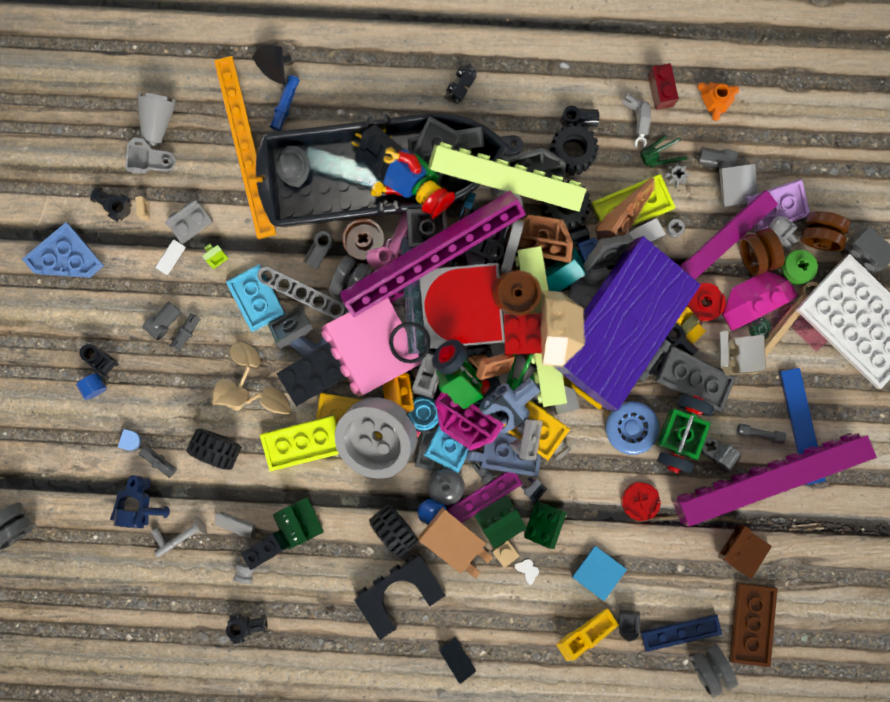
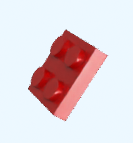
(523, 333)

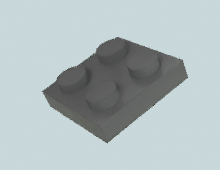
(607, 252)
(290, 327)

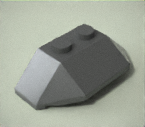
(539, 160)

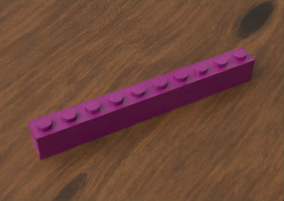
(432, 253)

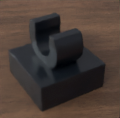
(535, 490)

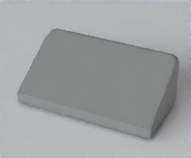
(234, 524)

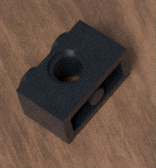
(265, 549)

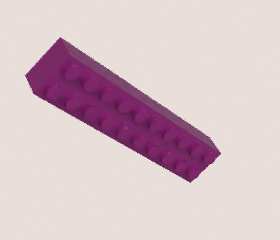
(774, 478)

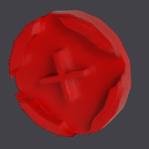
(641, 501)

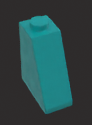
(563, 274)

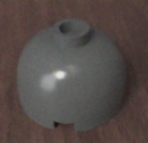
(445, 486)

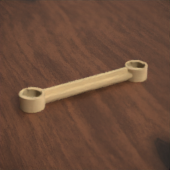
(788, 319)

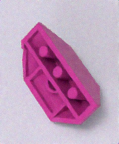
(756, 298)
(466, 425)

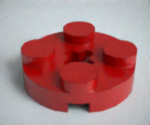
(714, 296)

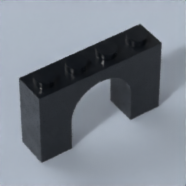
(372, 599)

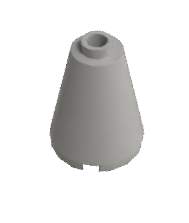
(154, 116)

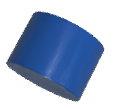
(91, 386)

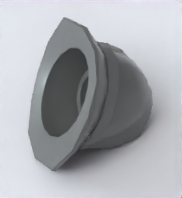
(293, 166)

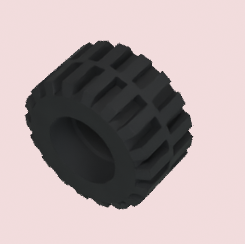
(584, 139)
(571, 221)
(213, 449)
(393, 531)

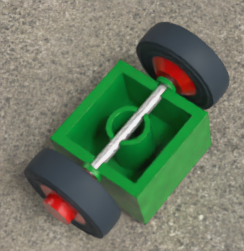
(459, 377)
(684, 433)

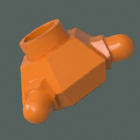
(717, 97)

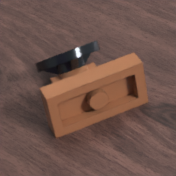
(490, 366)

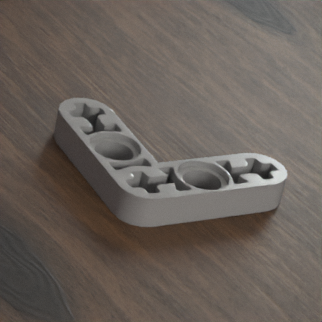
(510, 252)

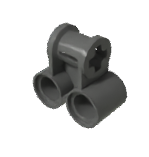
(723, 456)

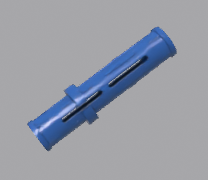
(282, 109)

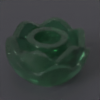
(760, 327)

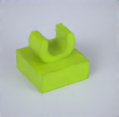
(214, 256)

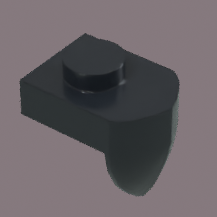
(629, 625)

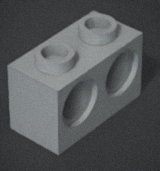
(426, 379)

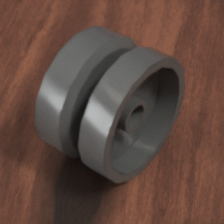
(348, 274)
(14, 525)
(714, 671)

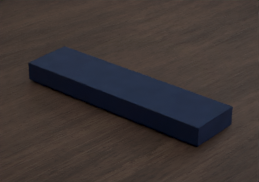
(681, 632)

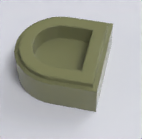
(690, 323)

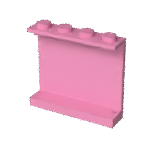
(364, 347)

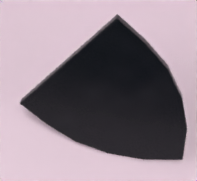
(271, 62)

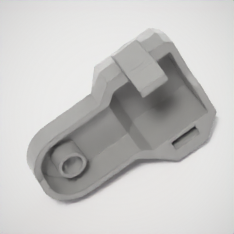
(143, 158)

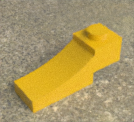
(587, 635)

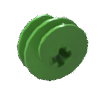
(802, 259)

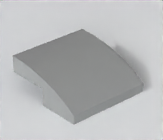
(737, 184)

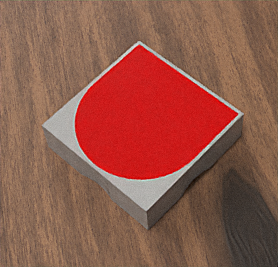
(461, 305)

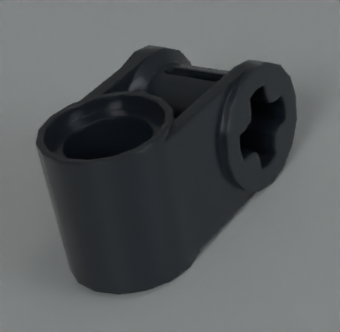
(101, 361)

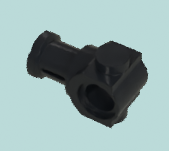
(111, 203)
(247, 627)

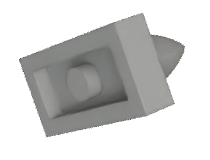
(528, 445)

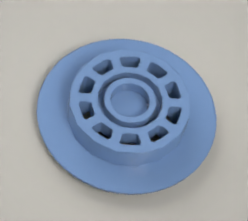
(632, 428)

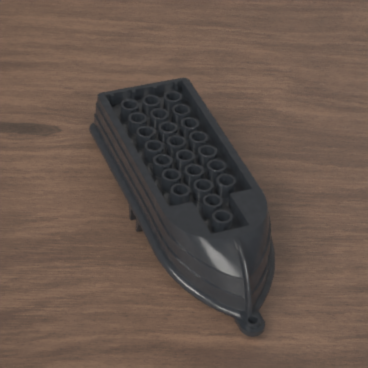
(333, 198)

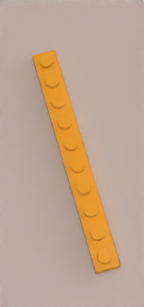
(243, 142)

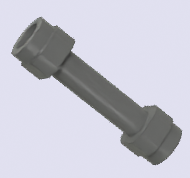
(663, 348)
(776, 436)

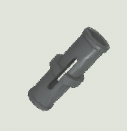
(185, 332)
(157, 461)

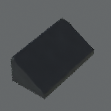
(457, 660)

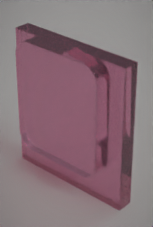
(809, 334)

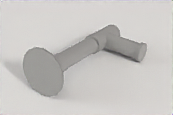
(164, 547)

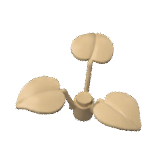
(229, 395)

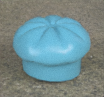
(424, 413)

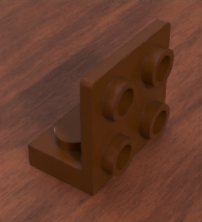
(744, 551)

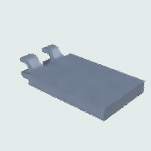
(501, 457)

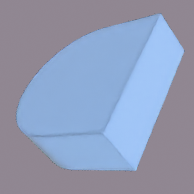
(129, 440)

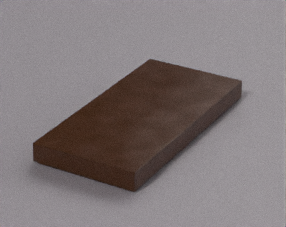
(753, 624)

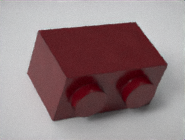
(663, 86)

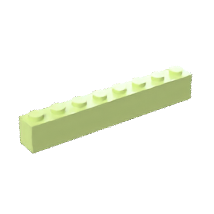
(505, 177)
(550, 379)

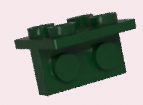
(500, 521)
(298, 522)
(545, 525)

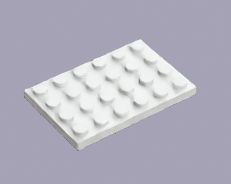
(853, 317)

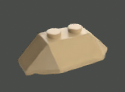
(560, 328)

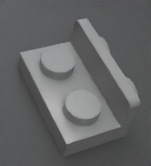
(188, 221)

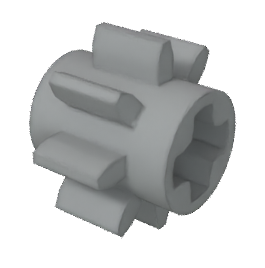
(680, 171)

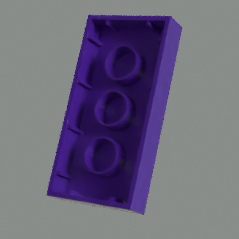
(628, 322)

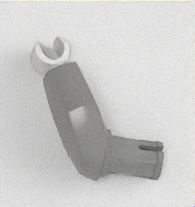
(643, 117)

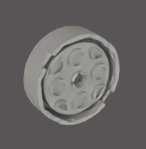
(363, 449)

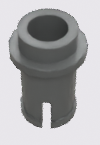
(485, 474)

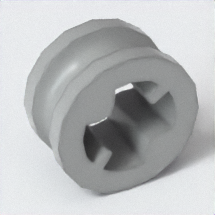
(679, 224)

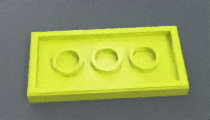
(657, 204)
(300, 443)

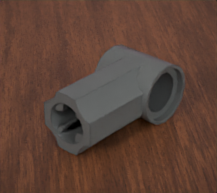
(716, 158)
(318, 252)
(158, 324)

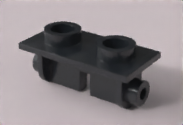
(464, 77)

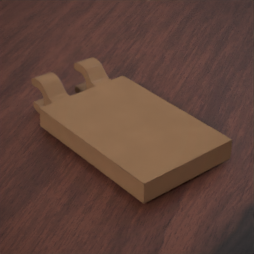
(454, 542)

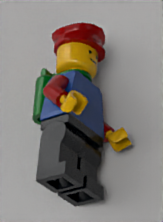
(401, 172)

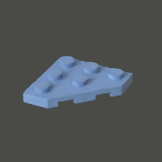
(63, 255)

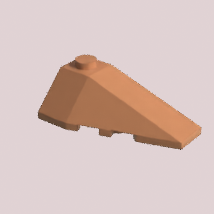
(624, 215)

